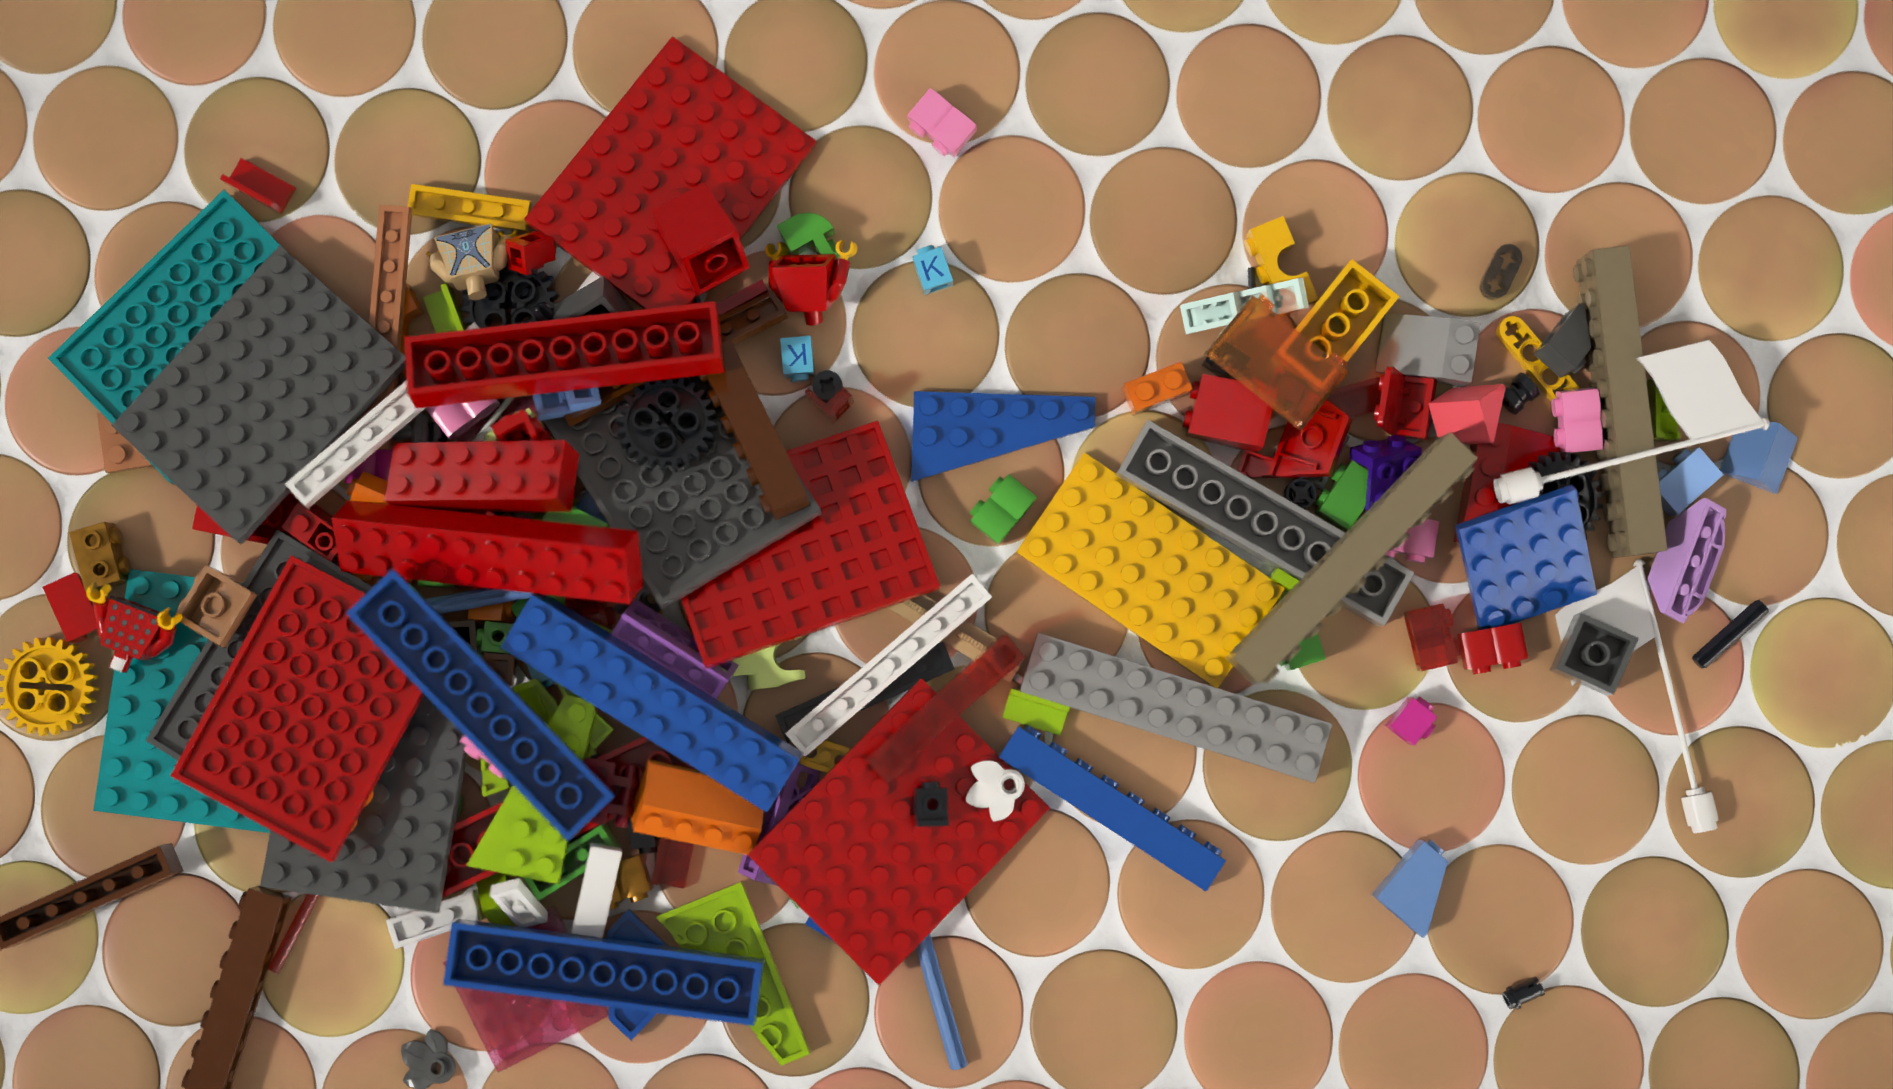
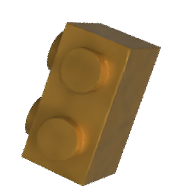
(100, 555)

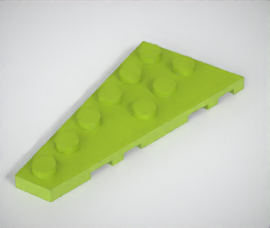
(519, 836)
(729, 926)

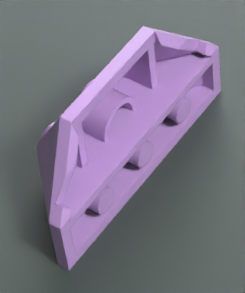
(1686, 570)

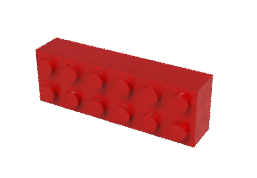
(484, 476)

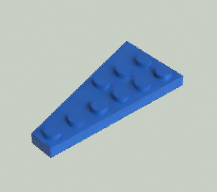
(976, 427)

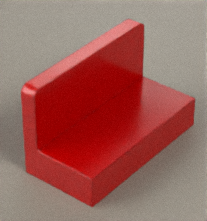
(260, 185)
(71, 607)

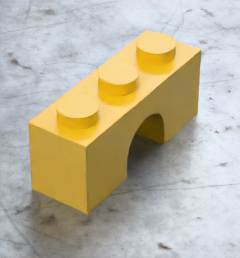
(1266, 244)

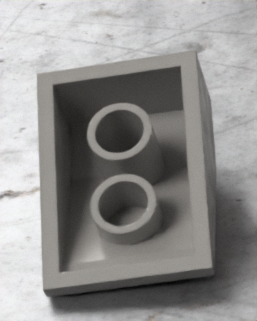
(1429, 347)

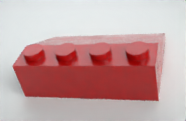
(1510, 452)

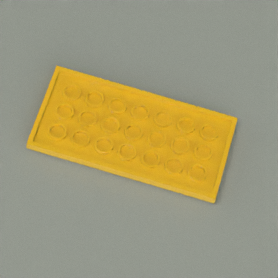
(1149, 569)

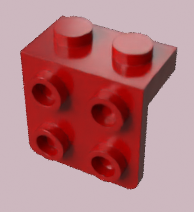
(1405, 404)

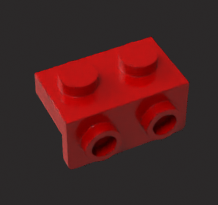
(520, 428)

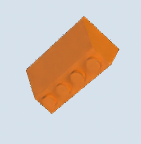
(694, 809)

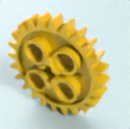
(45, 713)

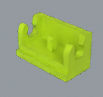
(1663, 424)

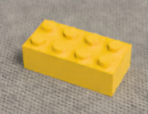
(1347, 311)

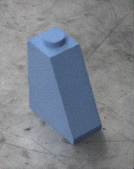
(1414, 886)

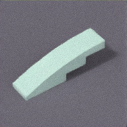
(1221, 309)

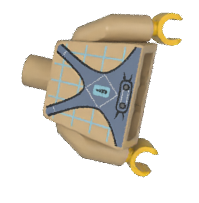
(470, 258)

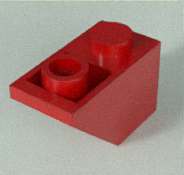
(313, 529)

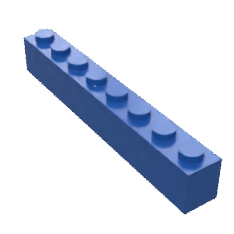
(1112, 808)

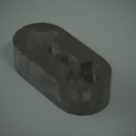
(1494, 269)

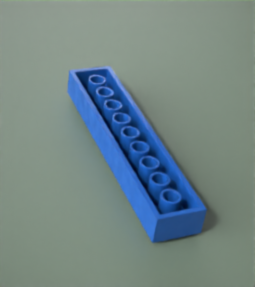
(652, 700)
(481, 704)
(604, 972)

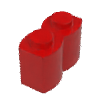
(1493, 646)

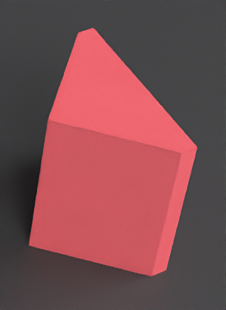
(1468, 413)

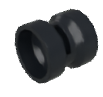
(1519, 392)

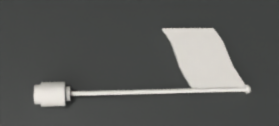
(1699, 397)
(1629, 608)

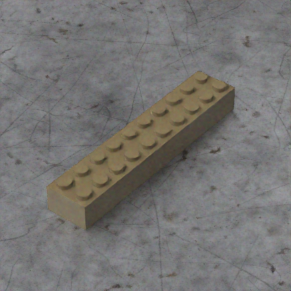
(1614, 332)
(1351, 557)

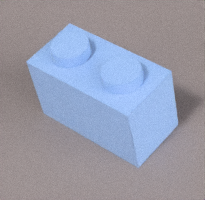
(1686, 479)

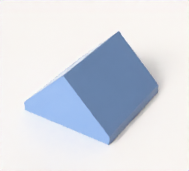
(1760, 456)

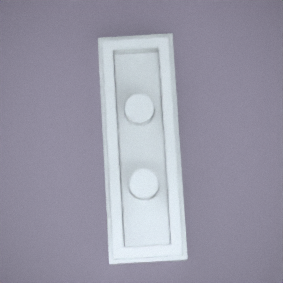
(596, 890)
(422, 925)

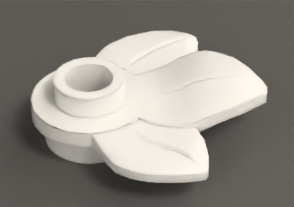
(990, 789)

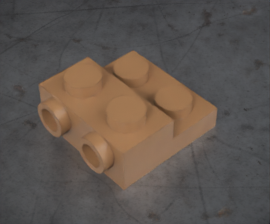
(215, 605)

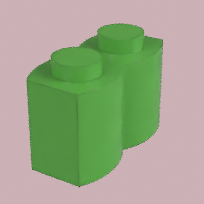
(1002, 509)

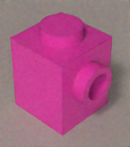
(1412, 720)

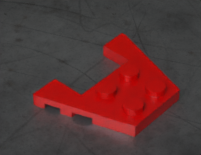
(1303, 452)

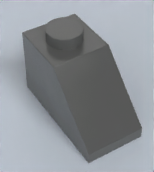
(1566, 344)

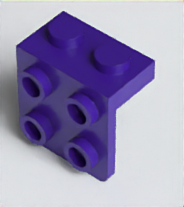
(1385, 463)

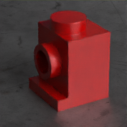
(530, 252)

